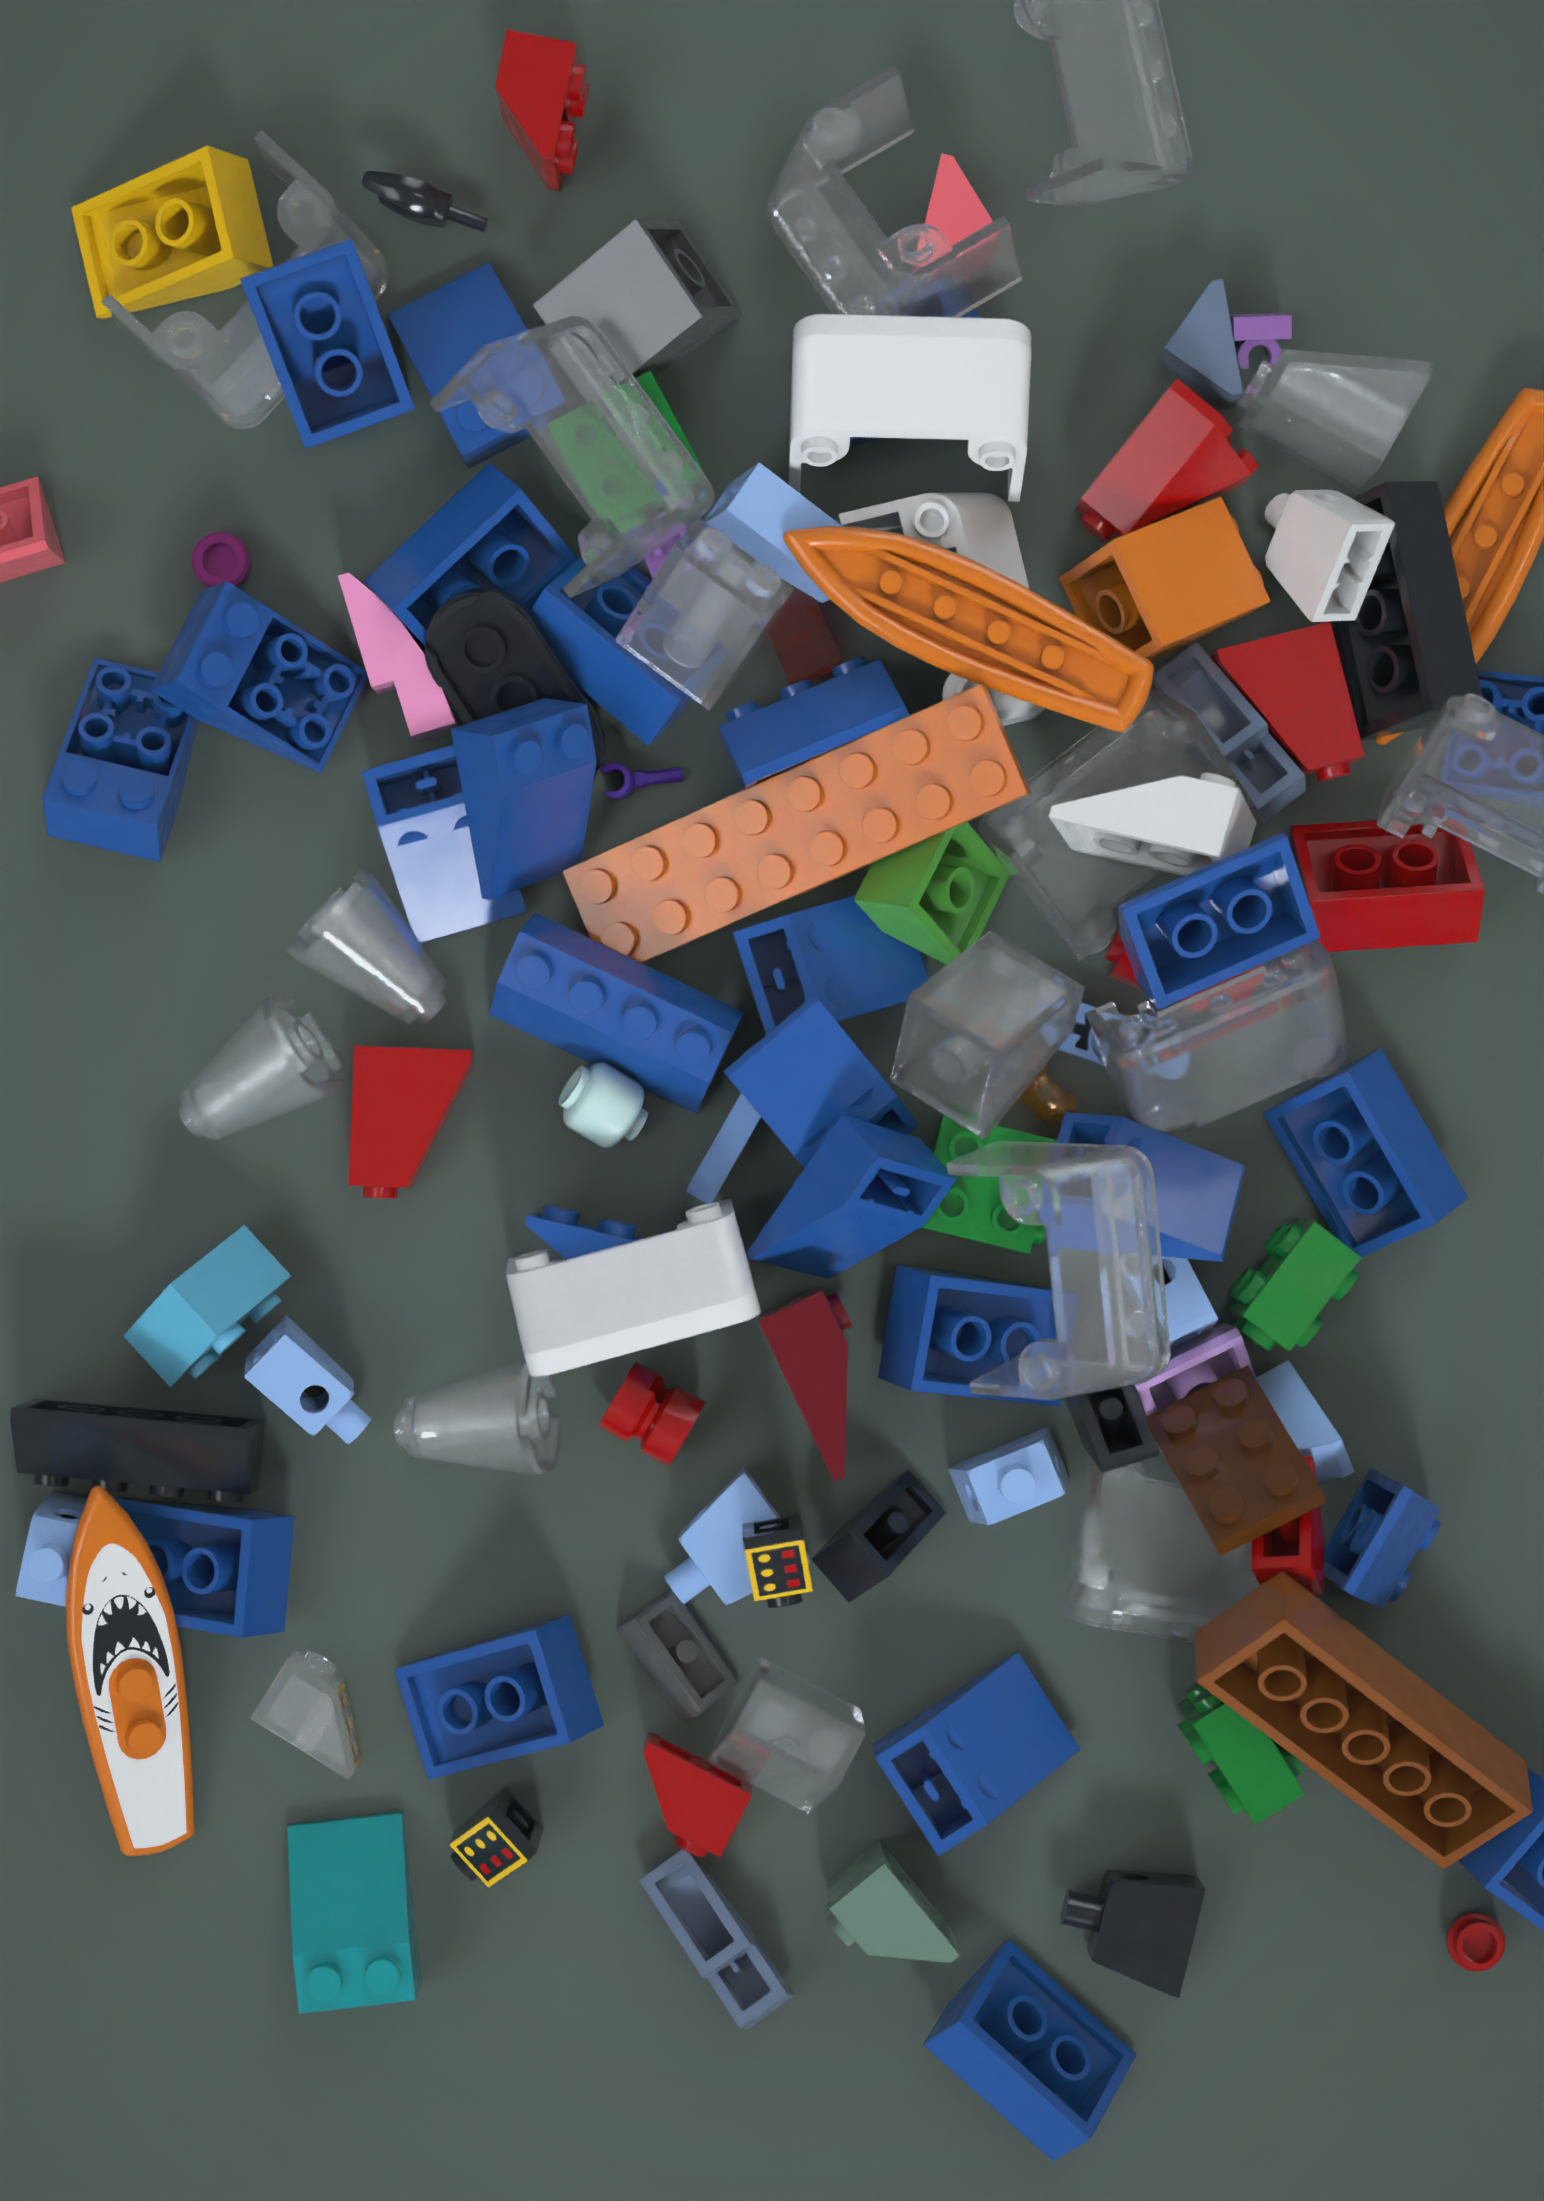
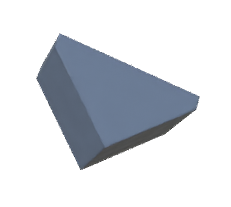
(1205, 348)

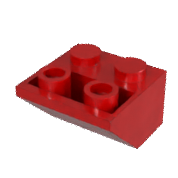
(539, 96)

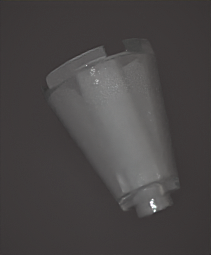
(371, 951)
(262, 1072)
(485, 1422)

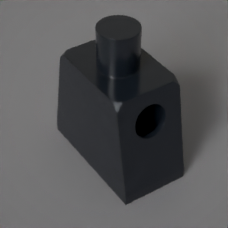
(1140, 1924)

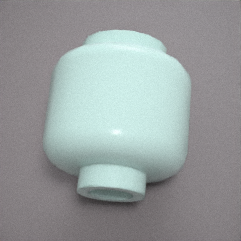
(603, 1104)

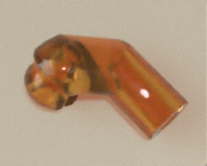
(1048, 1099)

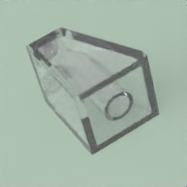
(1333, 408)
(705, 614)
(983, 1031)
(788, 1737)

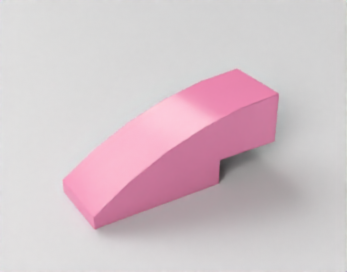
(396, 662)

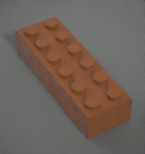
(1362, 1720)

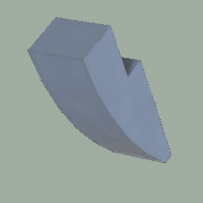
(1235, 727)
(716, 1939)

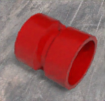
(652, 1413)

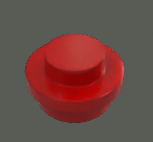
(1475, 1941)

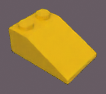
(173, 233)

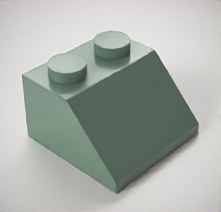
(887, 1911)

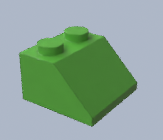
(935, 892)

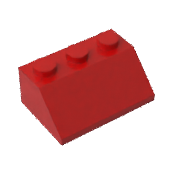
(1387, 889)

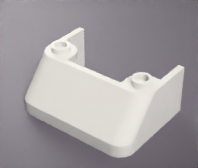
(910, 383)
(979, 530)
(632, 1293)

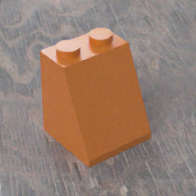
(1168, 582)

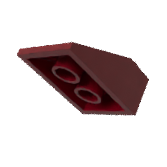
(814, 1361)

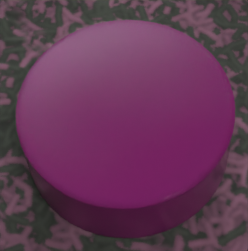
(221, 559)

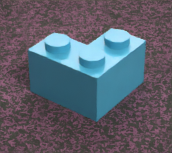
(205, 1306)

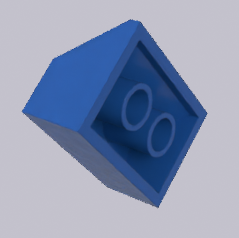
(477, 540)
(585, 636)
(810, 720)
(1217, 922)
(1366, 1155)
(1031, 2051)

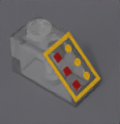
(312, 1712)

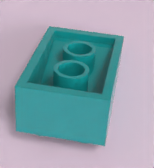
(352, 1913)

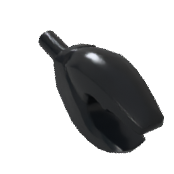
(419, 201)

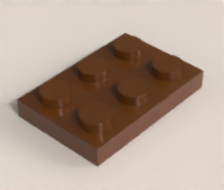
(1235, 1460)

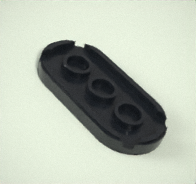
(497, 658)

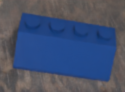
(614, 1011)

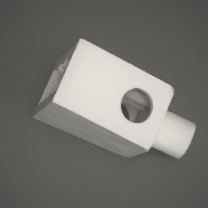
(1325, 551)

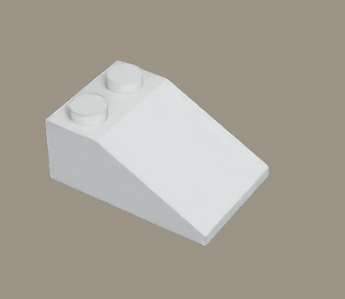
(1160, 824)

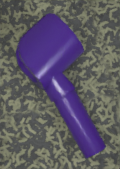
(640, 779)

